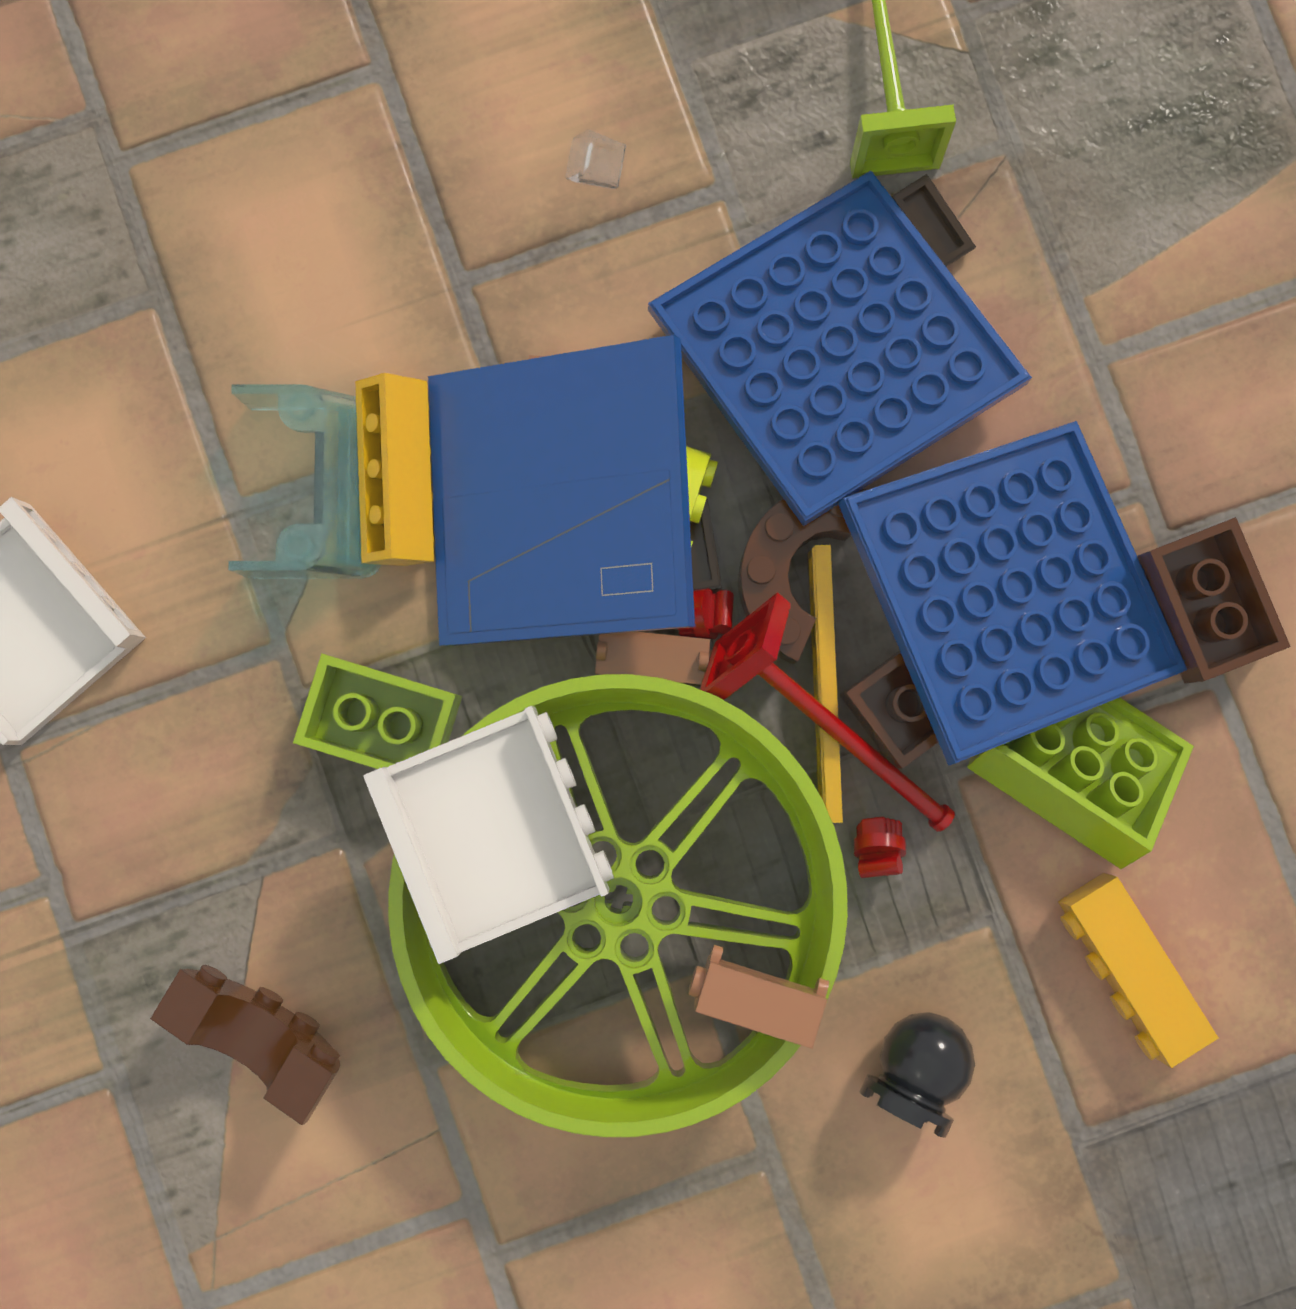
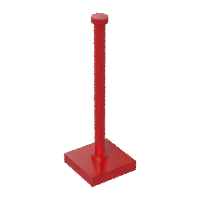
(753, 648)

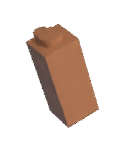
(654, 655)
(758, 1000)

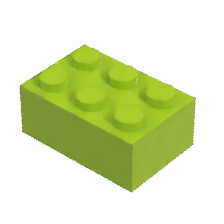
(373, 714)

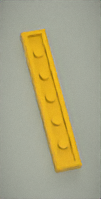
(825, 676)

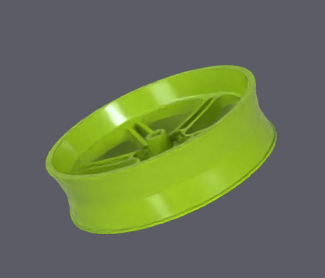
(670, 1096)

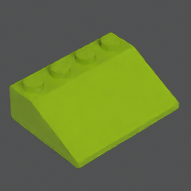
(1095, 777)

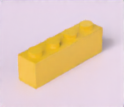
(394, 470)
(1137, 971)

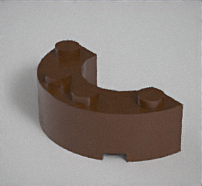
(767, 564)
(254, 1030)

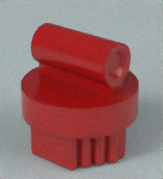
(712, 614)
(879, 847)

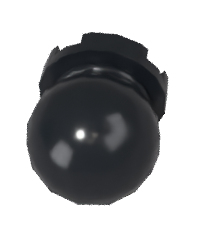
(924, 1068)

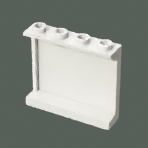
(54, 625)
(489, 832)

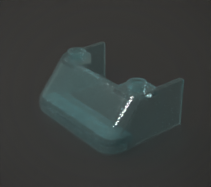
(333, 542)

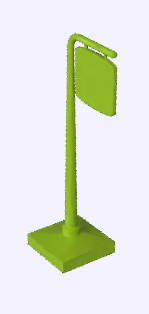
(901, 137)

